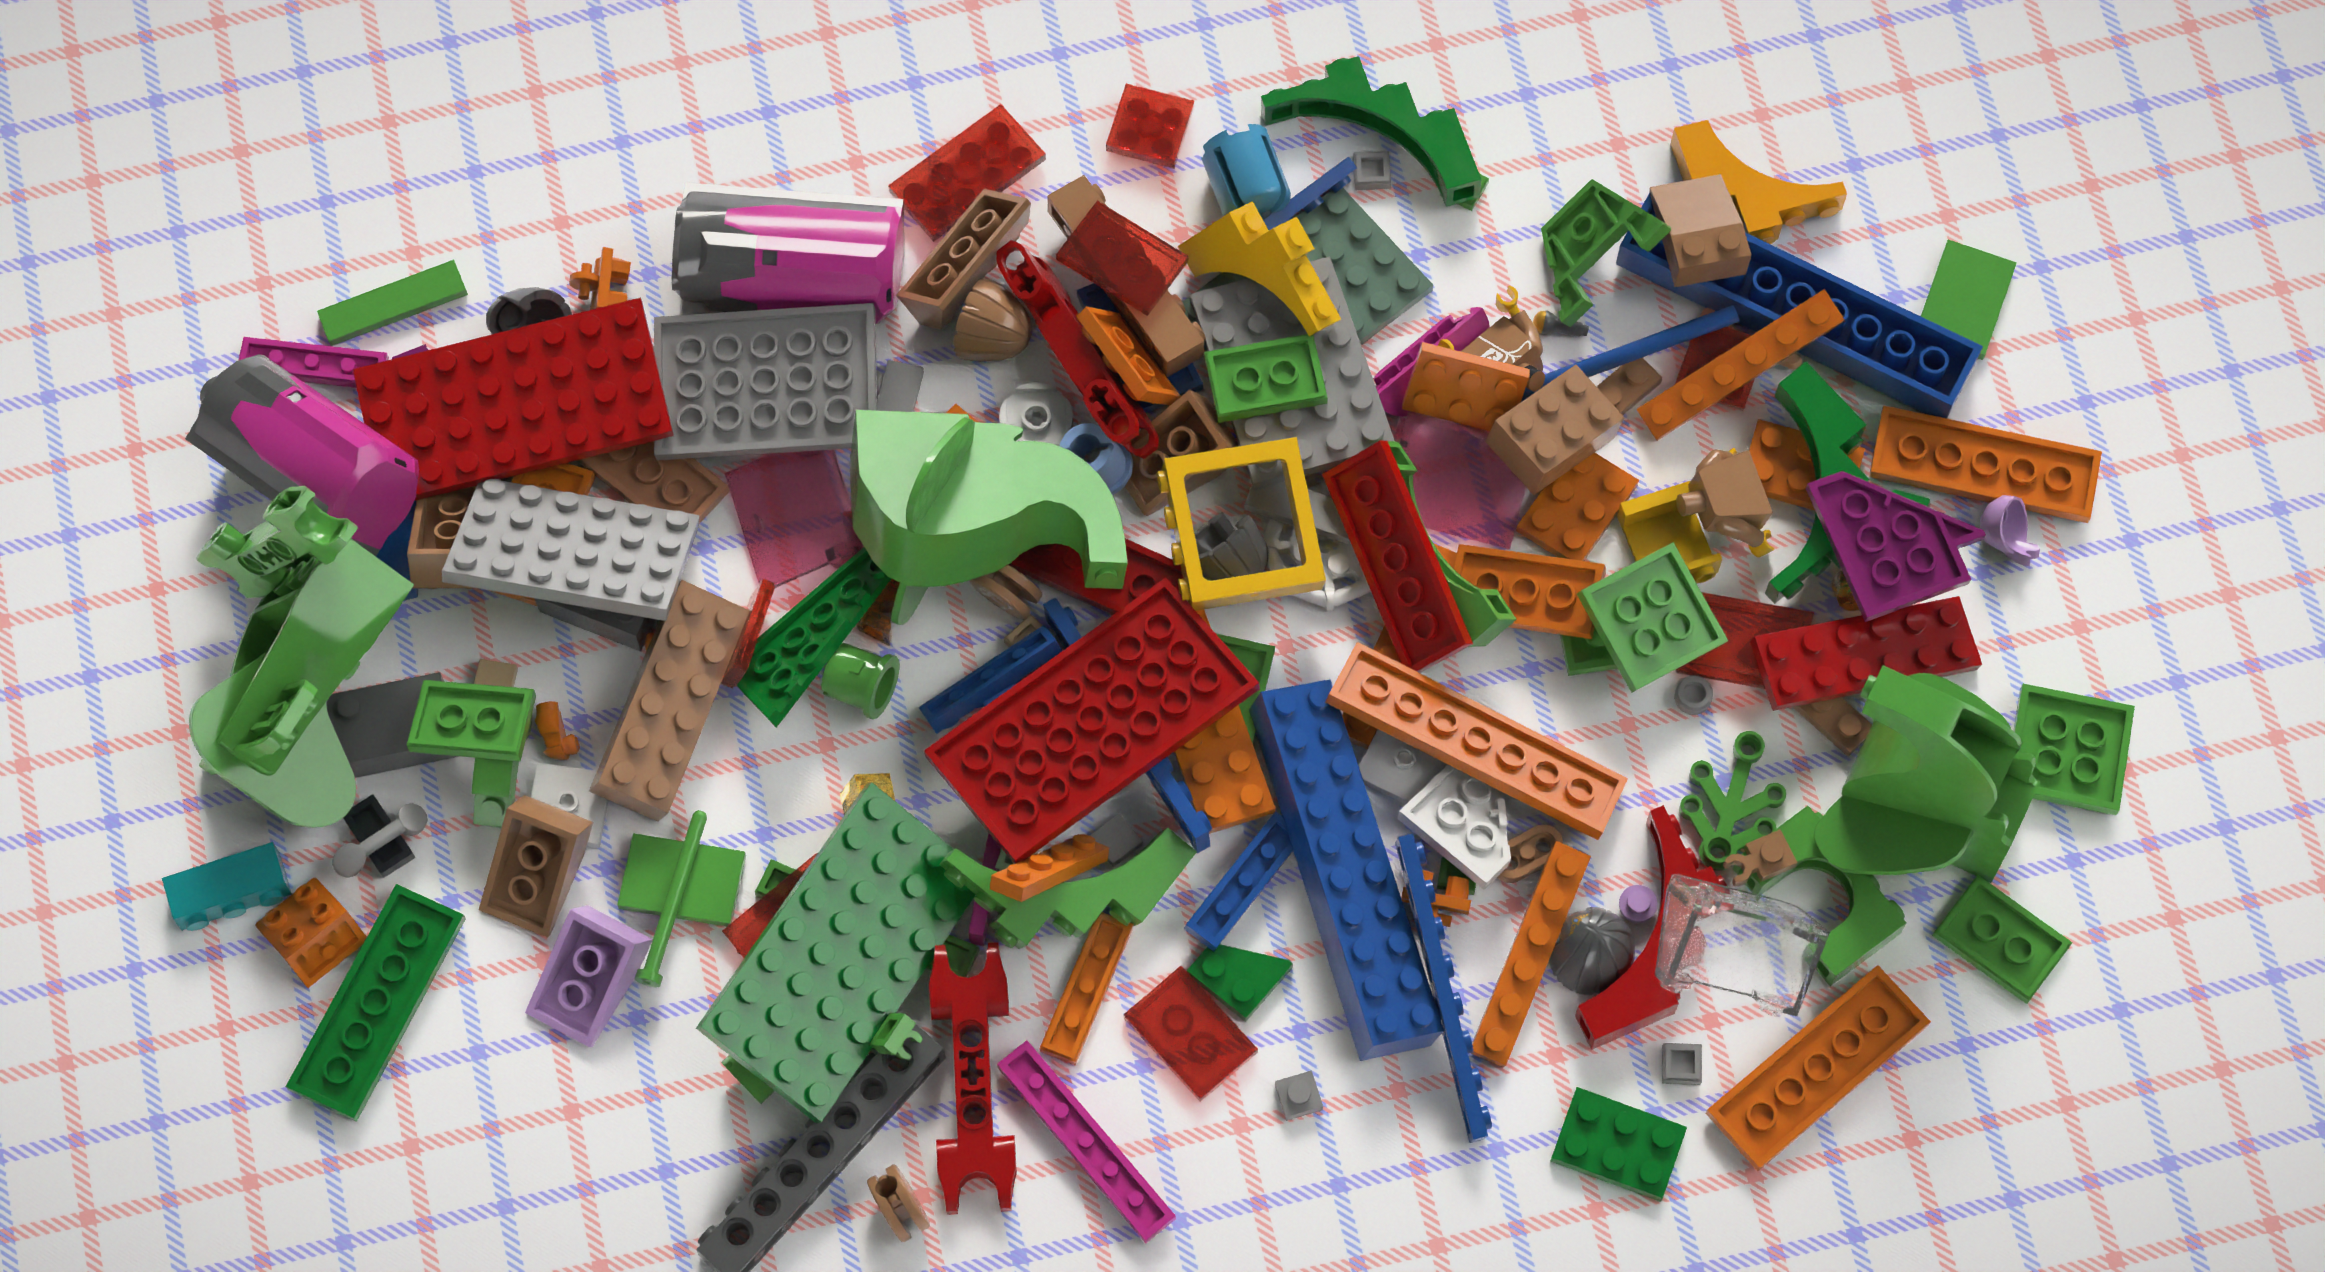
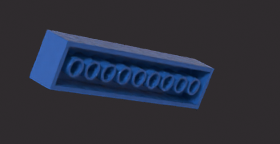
(1875, 344)
(1345, 871)

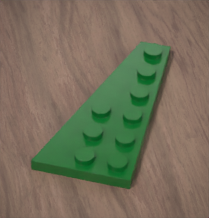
(808, 635)

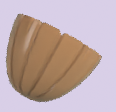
(991, 325)

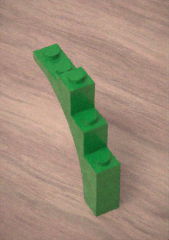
(1347, 96)
(1831, 435)

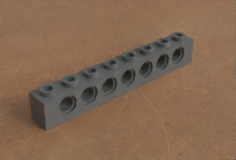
(817, 1172)

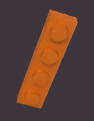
(1049, 867)

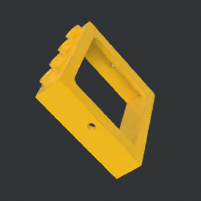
(1253, 587)

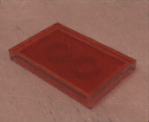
(1122, 258)
(1190, 1033)

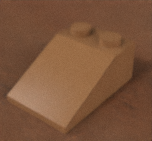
(1705, 233)
(1182, 429)
(433, 534)
(534, 864)

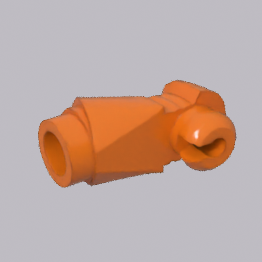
(552, 730)

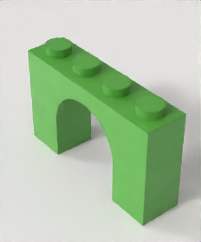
(1871, 917)

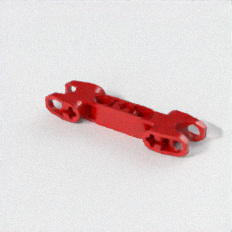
(1056, 318)
(976, 1149)

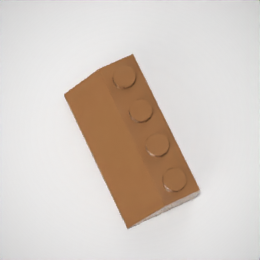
(964, 257)

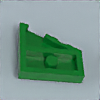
(1239, 977)

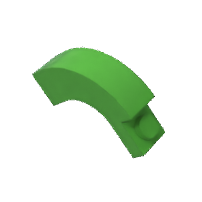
(494, 789)

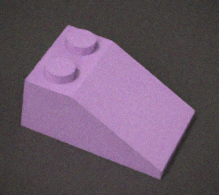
(587, 974)

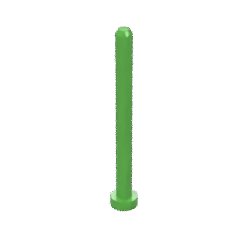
(650, 974)

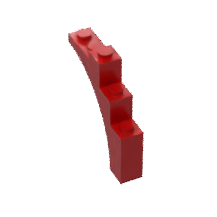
(1636, 996)

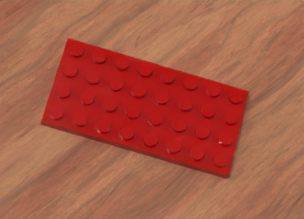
(520, 398)
(1091, 720)

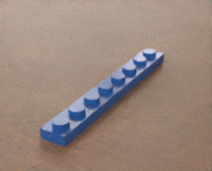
(1174, 794)
(1449, 1004)

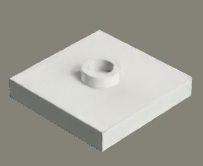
(1397, 767)
(569, 791)

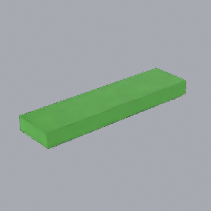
(392, 302)

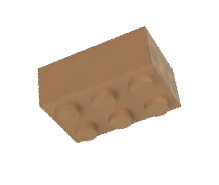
(1554, 429)

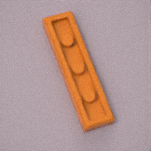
(1086, 989)

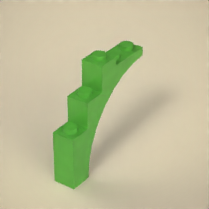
(1075, 905)

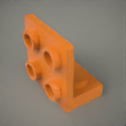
(311, 931)

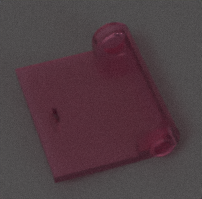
(1460, 480)
(802, 513)

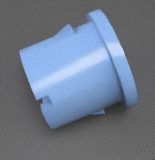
(1112, 464)

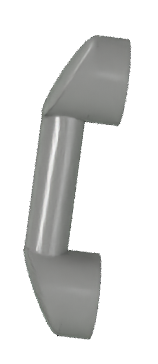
(351, 857)

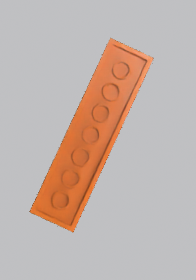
(1477, 740)

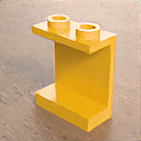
(1655, 522)

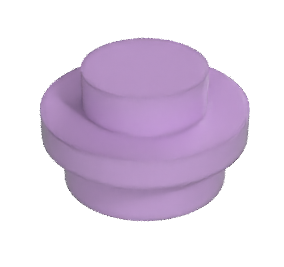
(1638, 903)

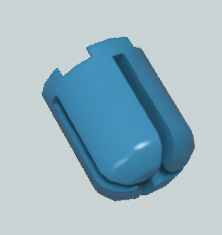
(1246, 170)

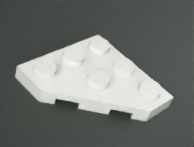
(1462, 823)

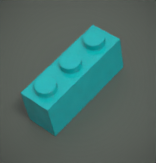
(227, 887)

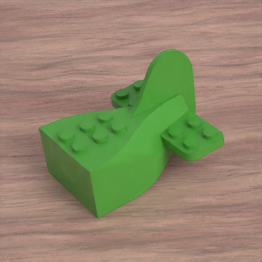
(270, 718)

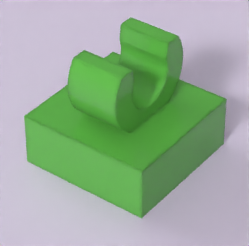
(892, 1035)

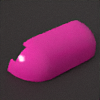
(1395, 376)

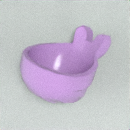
(2007, 529)

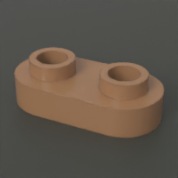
(1525, 853)

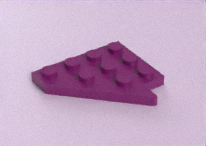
(1890, 545)

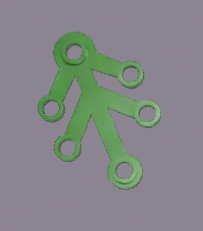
(1730, 808)

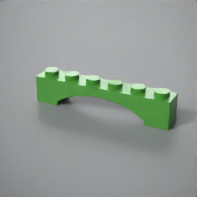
(1481, 609)

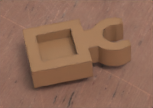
(1765, 856)

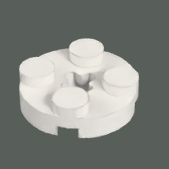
(1043, 399)

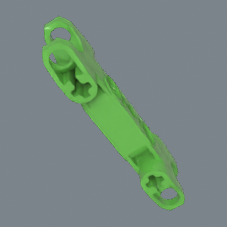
(291, 530)

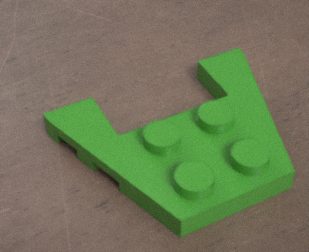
(1584, 233)

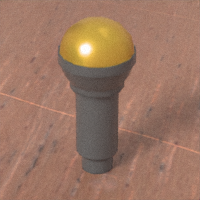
(1549, 323)

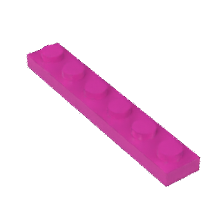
(1086, 1141)

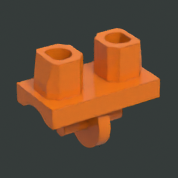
(606, 270)
(1454, 899)

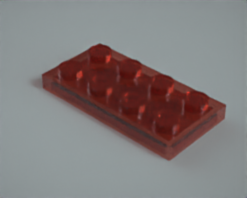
(983, 156)

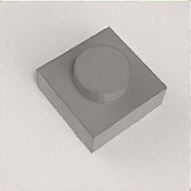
(1298, 1095)

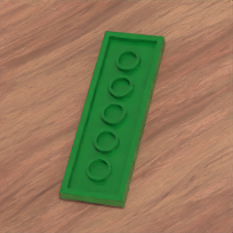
(375, 1003)

